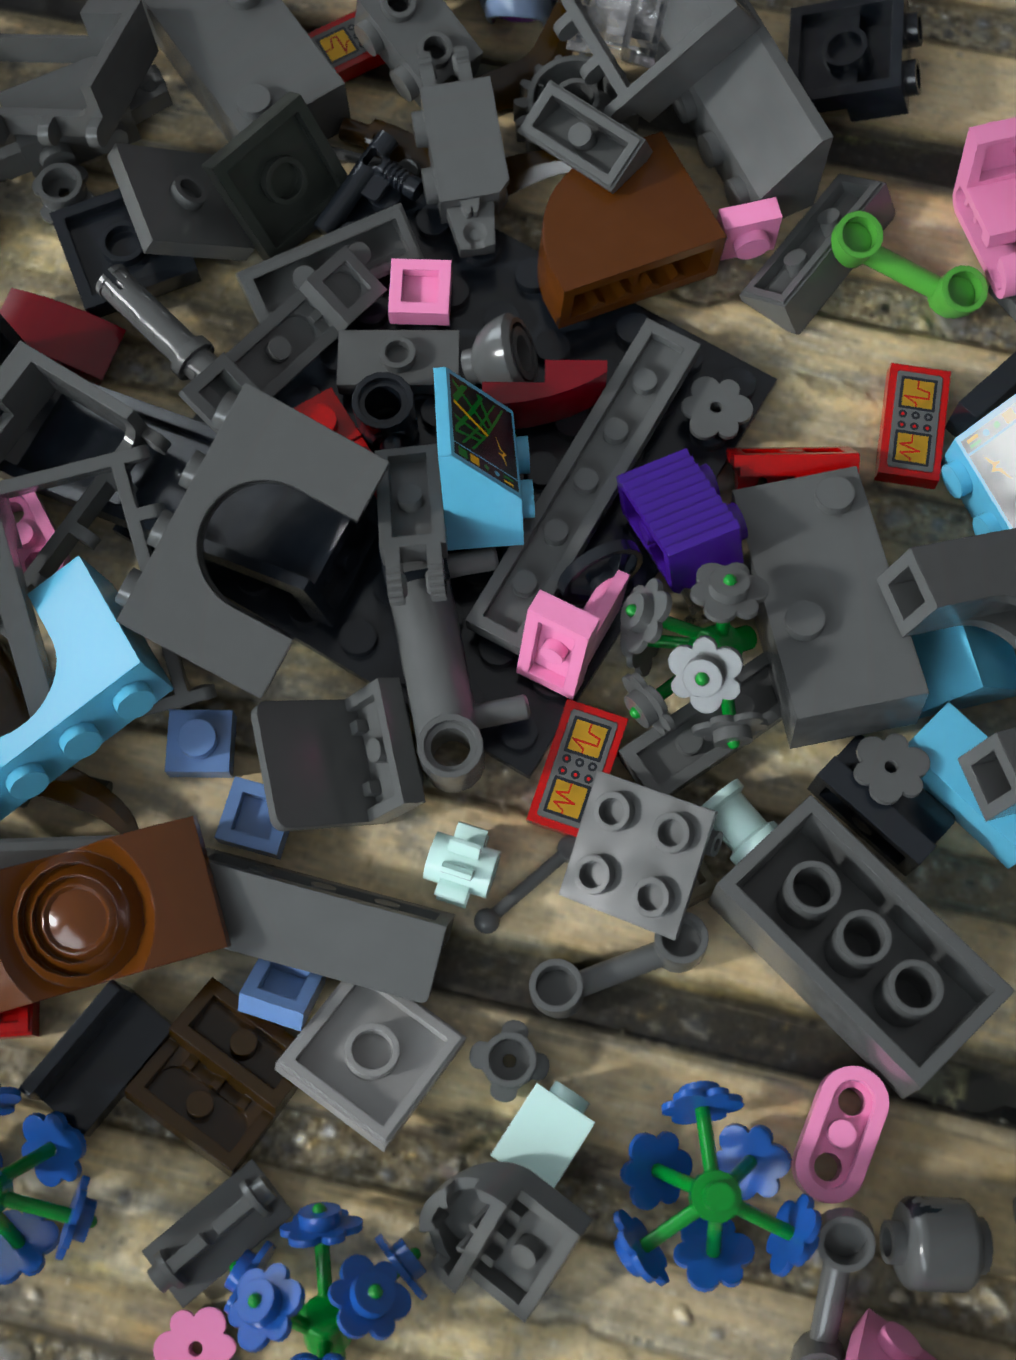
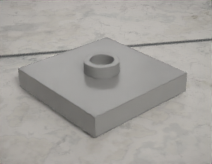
(370, 1059)

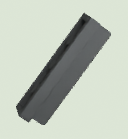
(330, 927)

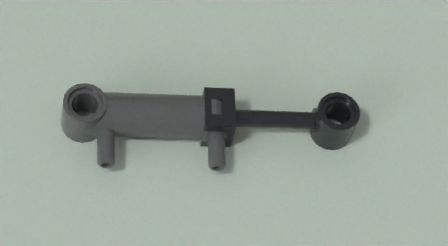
(430, 631)

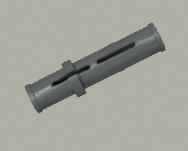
(184, 350)

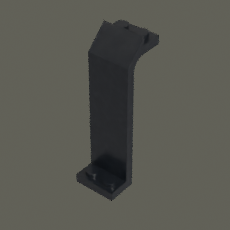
(257, 531)

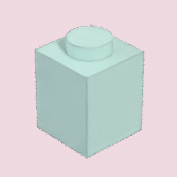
(546, 1132)

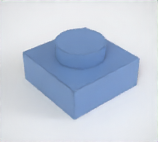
(201, 743)
(247, 821)
(280, 994)

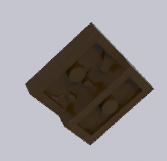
(216, 1078)

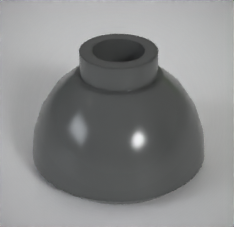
(501, 353)

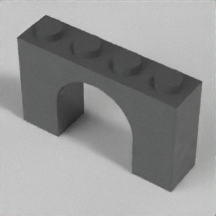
(964, 585)
(174, 594)

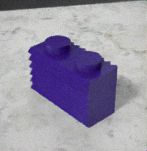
(681, 517)

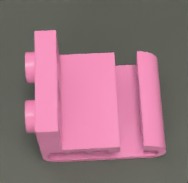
(987, 201)

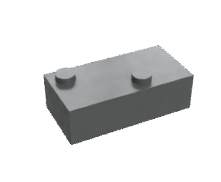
(245, 59)
(825, 621)
(859, 947)

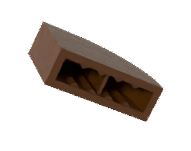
(625, 245)

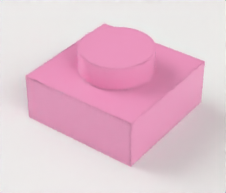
(750, 228)
(420, 292)

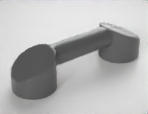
(560, 987)
(845, 1247)

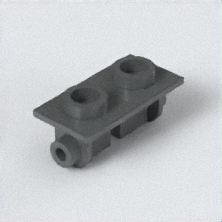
(216, 1233)

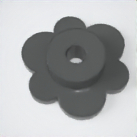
(723, 397)
(906, 762)

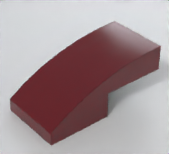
(64, 333)
(567, 390)

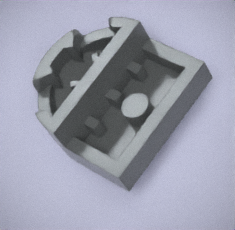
(502, 1232)

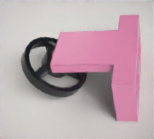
(564, 638)

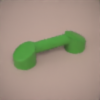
(954, 295)

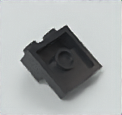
(857, 55)

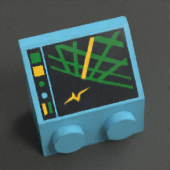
(480, 466)
(983, 469)

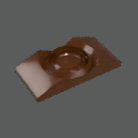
(107, 912)

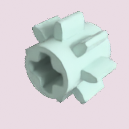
(461, 864)

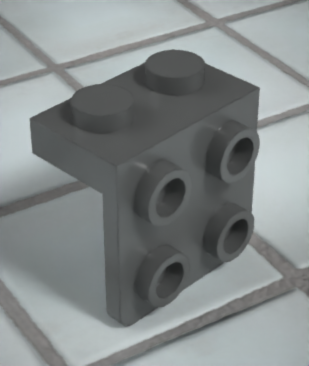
(338, 759)

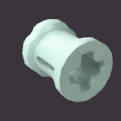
(738, 820)

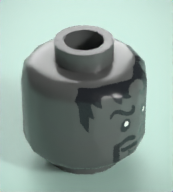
(937, 1244)

